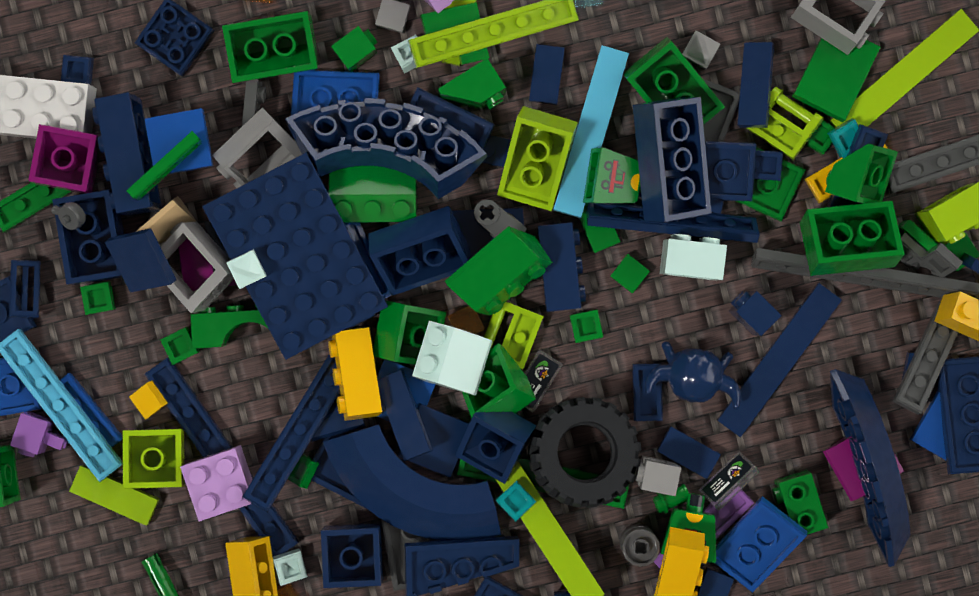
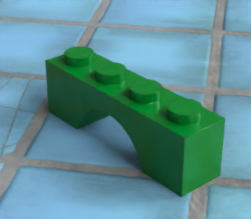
(214, 329)

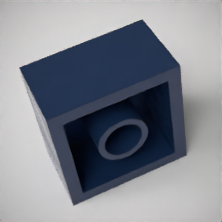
(352, 555)

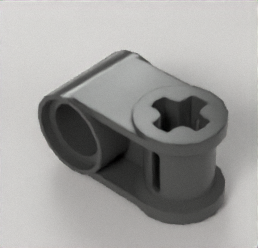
(500, 220)

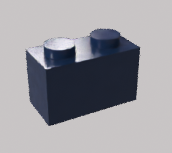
(754, 312)

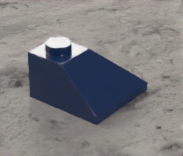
(495, 442)

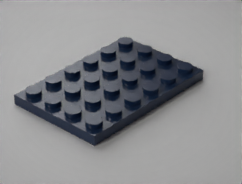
(310, 259)

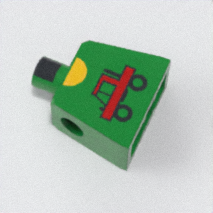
(611, 178)
(694, 520)

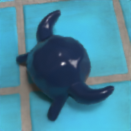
(695, 375)

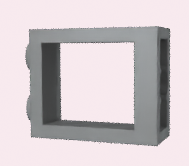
(832, 31)
(245, 139)
(214, 255)

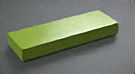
(111, 495)

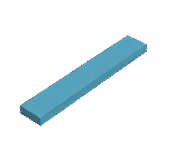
(591, 128)
(59, 405)

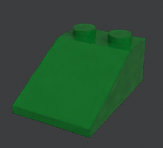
(668, 75)

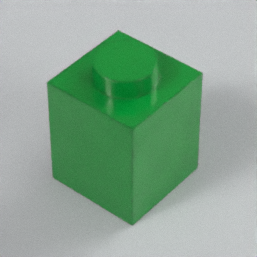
(355, 48)

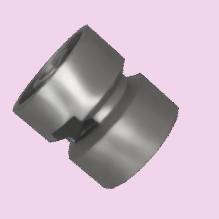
(639, 545)

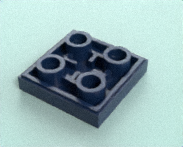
(174, 36)

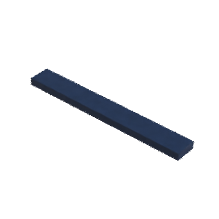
(210, 440)

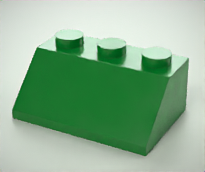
(270, 46)
(373, 194)
(499, 271)

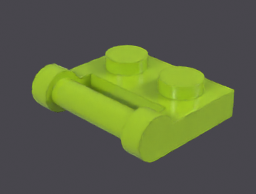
(783, 133)
(520, 333)

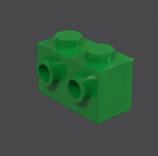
(800, 500)

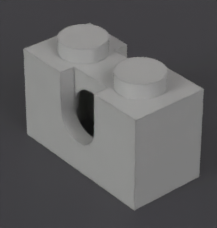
(658, 475)

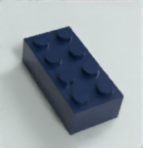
(126, 151)
(672, 159)

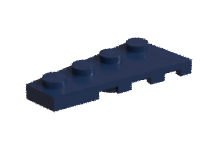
(452, 562)

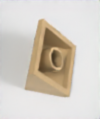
(167, 218)

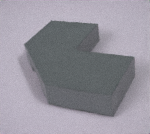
(937, 259)

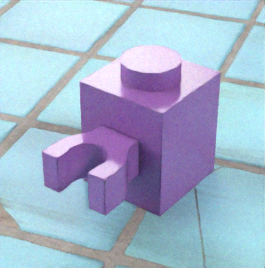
(35, 433)

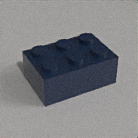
(84, 249)
(419, 250)

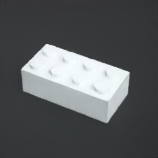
(44, 102)

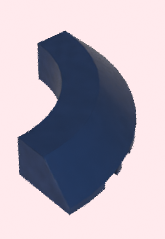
(389, 138)
(874, 463)
(406, 497)

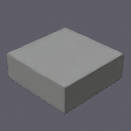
(393, 15)

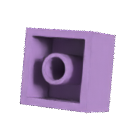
(217, 482)

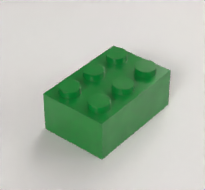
(851, 238)

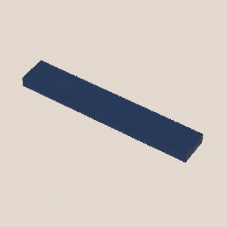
(708, 225)
(780, 358)
(294, 438)

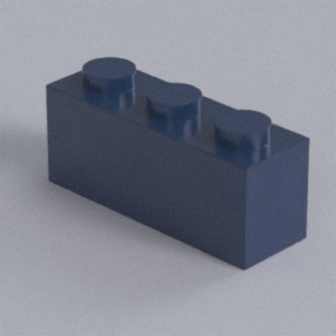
(561, 276)

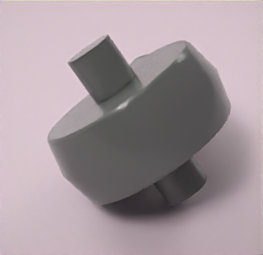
(70, 215)

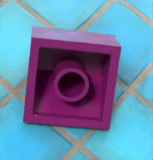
(64, 159)

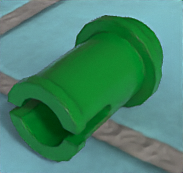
(664, 502)

